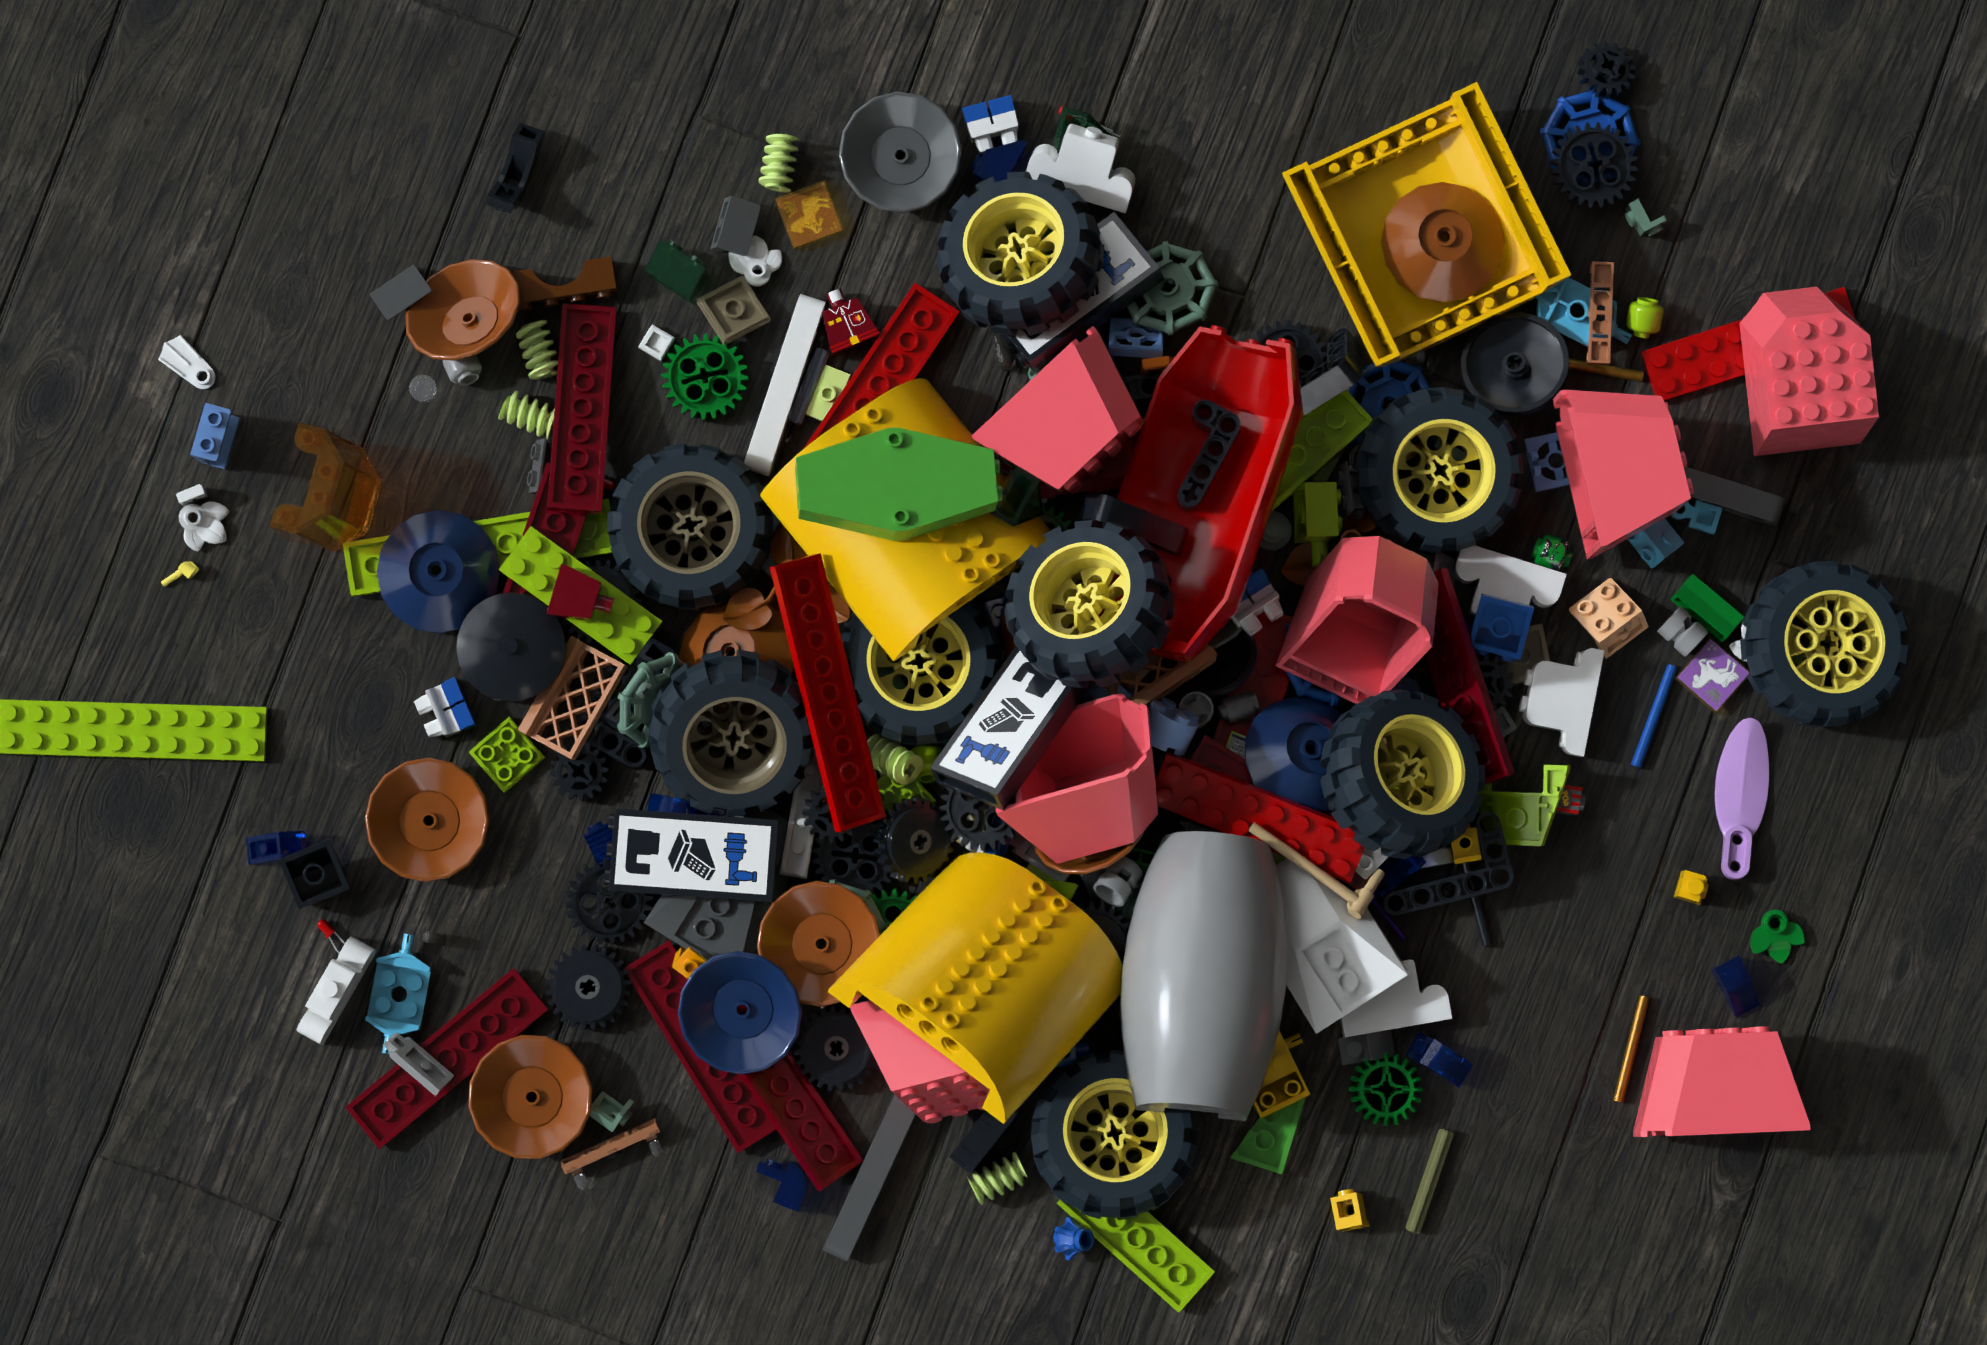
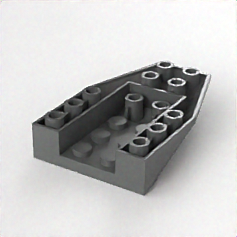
(716, 924)

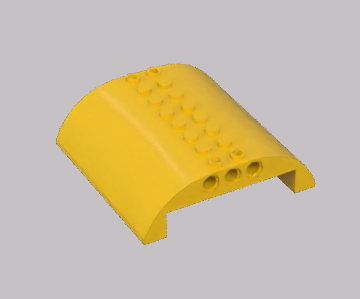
(1355, 190)
(912, 582)
(991, 974)

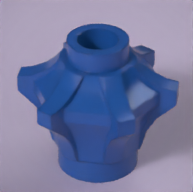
(1072, 1238)

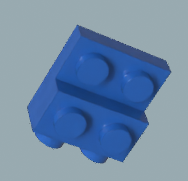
(1500, 627)

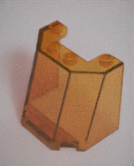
(339, 493)

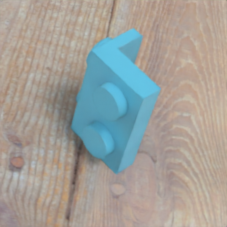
(1656, 542)

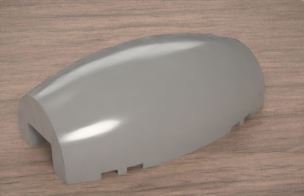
(1204, 975)

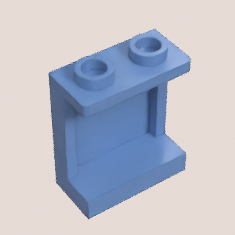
(215, 436)

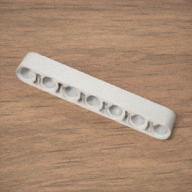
(784, 384)

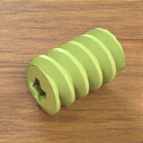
(777, 162)
(537, 351)
(528, 414)
(894, 759)
(997, 1178)

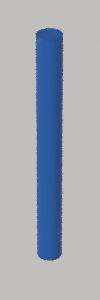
(1654, 716)

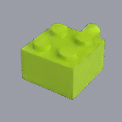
(1316, 516)

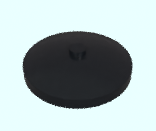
(1515, 363)
(511, 647)

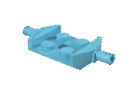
(1555, 308)
(394, 971)

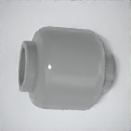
(464, 370)

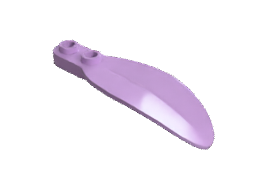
(1741, 793)

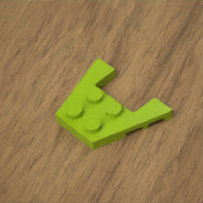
(1525, 815)

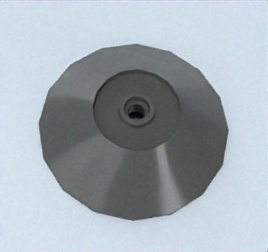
(896, 125)

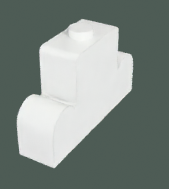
(1086, 167)
(1507, 578)
(335, 989)
(1398, 1007)

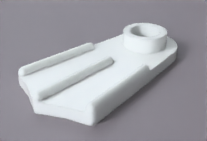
(186, 362)

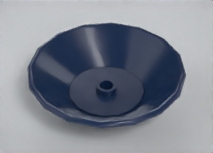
(467, 574)
(1278, 752)
(725, 1035)

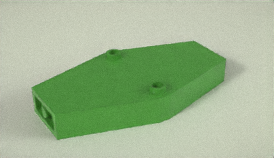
(896, 484)

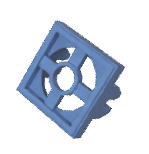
(1122, 328)
(1532, 447)

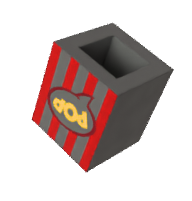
(1571, 801)

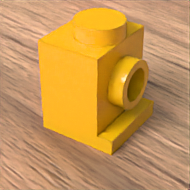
(1468, 854)
(1691, 887)
(1340, 1205)

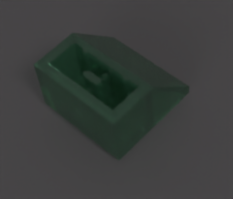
(676, 270)

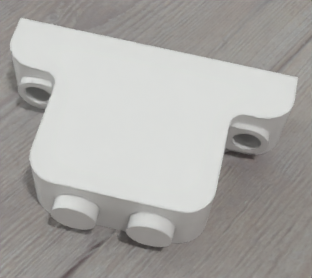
(1563, 698)

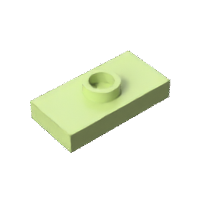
(827, 391)

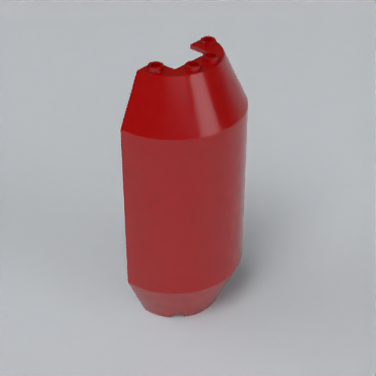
(1229, 523)

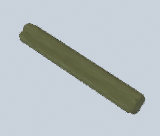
(1429, 1181)

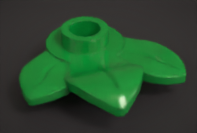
(1776, 940)

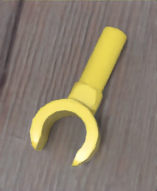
(186, 568)

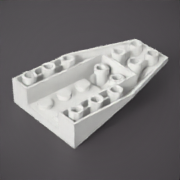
(1331, 955)

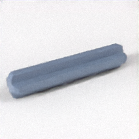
(808, 386)

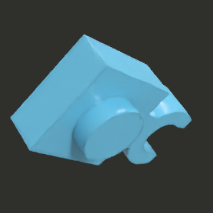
(1701, 516)

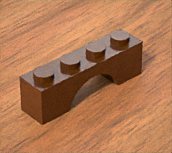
(594, 280)

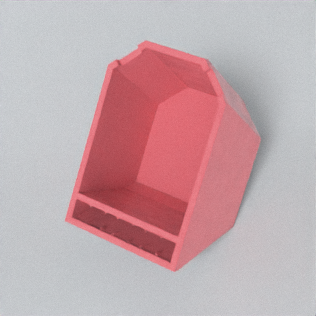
(1806, 373)
(1066, 417)
(1620, 464)
(1362, 618)
(1090, 784)
(915, 1069)
(1719, 1085)

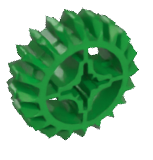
(1386, 1101)

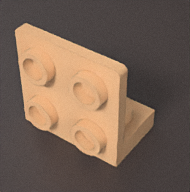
(1609, 617)

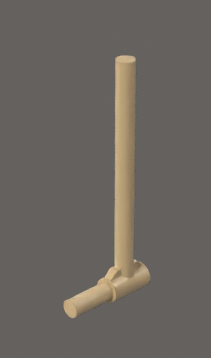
(1357, 900)

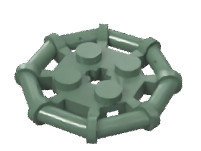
(1182, 294)
(645, 696)

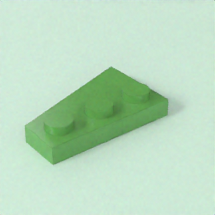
(1271, 1139)

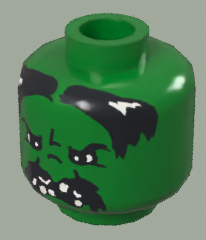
(1551, 552)

